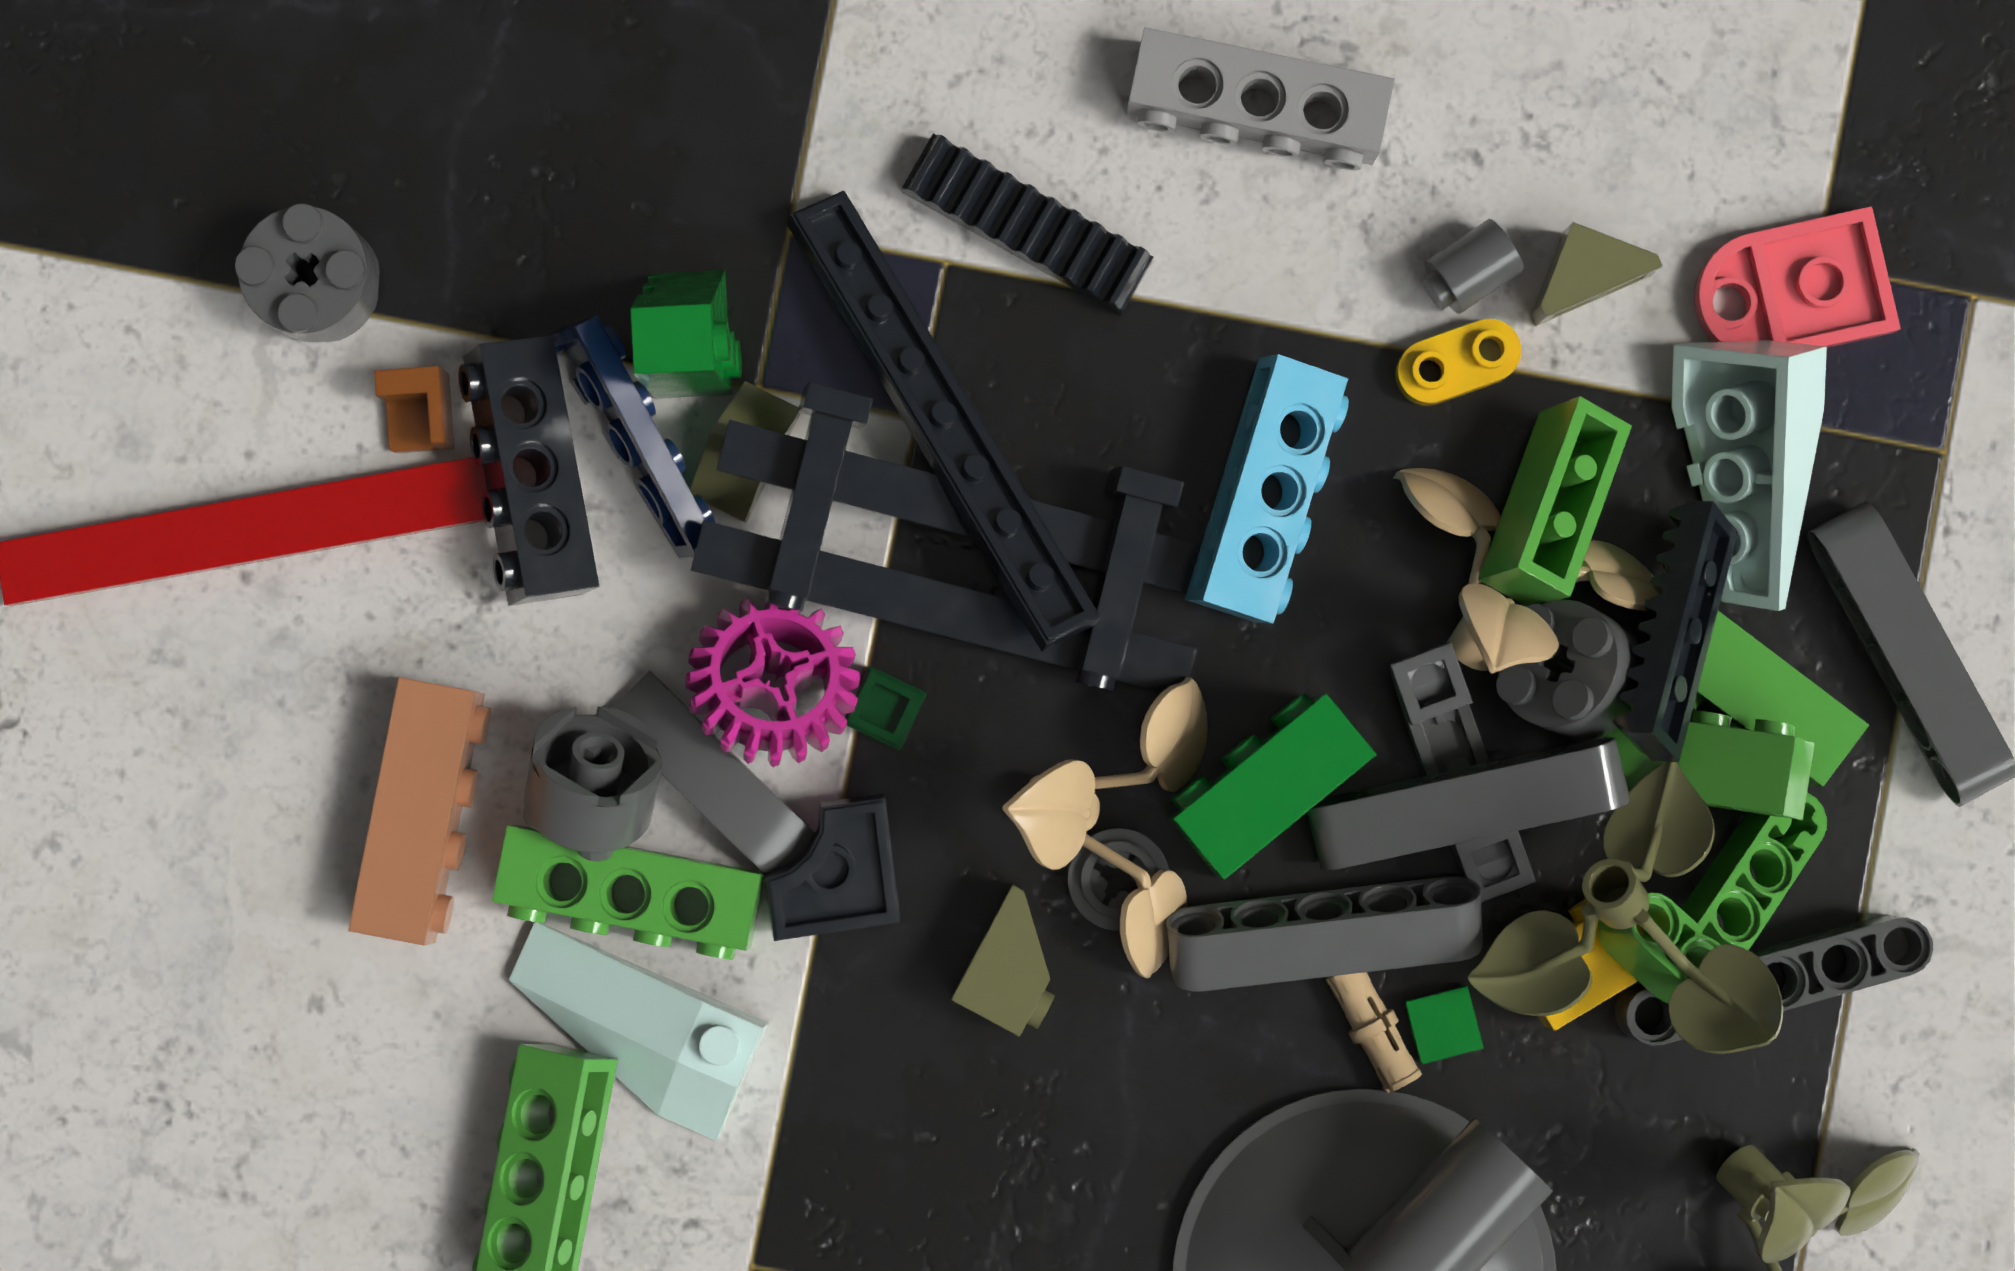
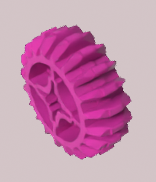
(726, 700)

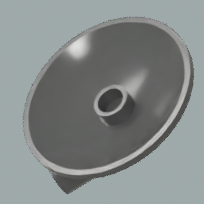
(1365, 1188)

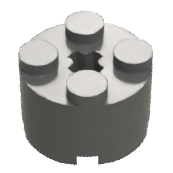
(274, 282)
(1582, 683)
(592, 781)

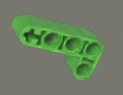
(1724, 889)

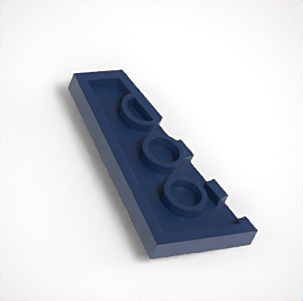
(631, 430)

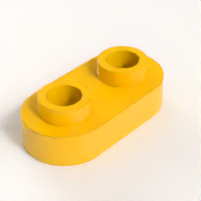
(1459, 360)

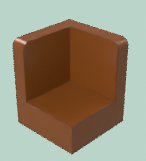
(417, 408)

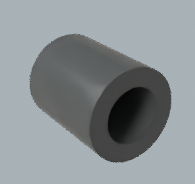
(1471, 267)

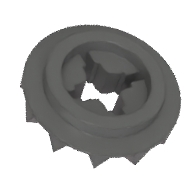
(1087, 885)

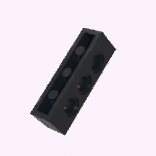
(532, 375)

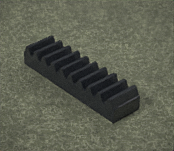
(1027, 223)
(1679, 630)

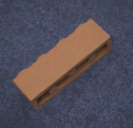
(418, 812)

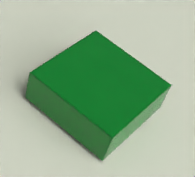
(1443, 1024)

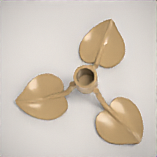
(1494, 628)
(1062, 806)

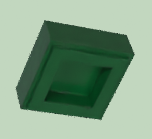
(885, 708)

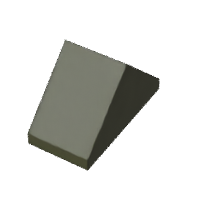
(1588, 268)
(726, 491)

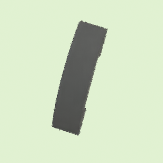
(1446, 739)
(717, 781)

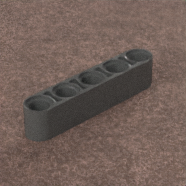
(1912, 654)
(1469, 803)
(1325, 933)
(1803, 970)

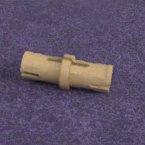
(1375, 1030)

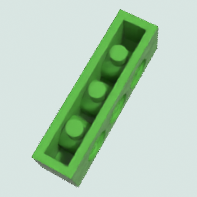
(731, 893)
(566, 1153)

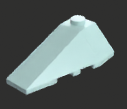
(1753, 444)
(670, 1041)

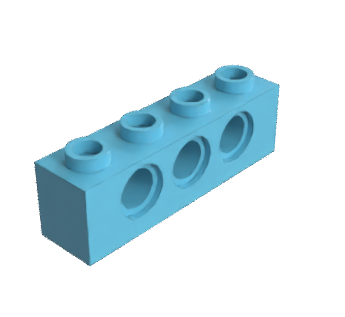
(1220, 573)

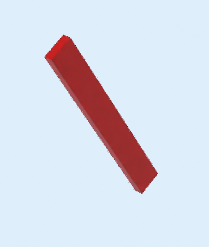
(241, 531)

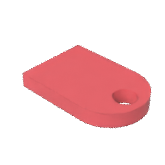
(1802, 283)

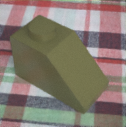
(1008, 970)

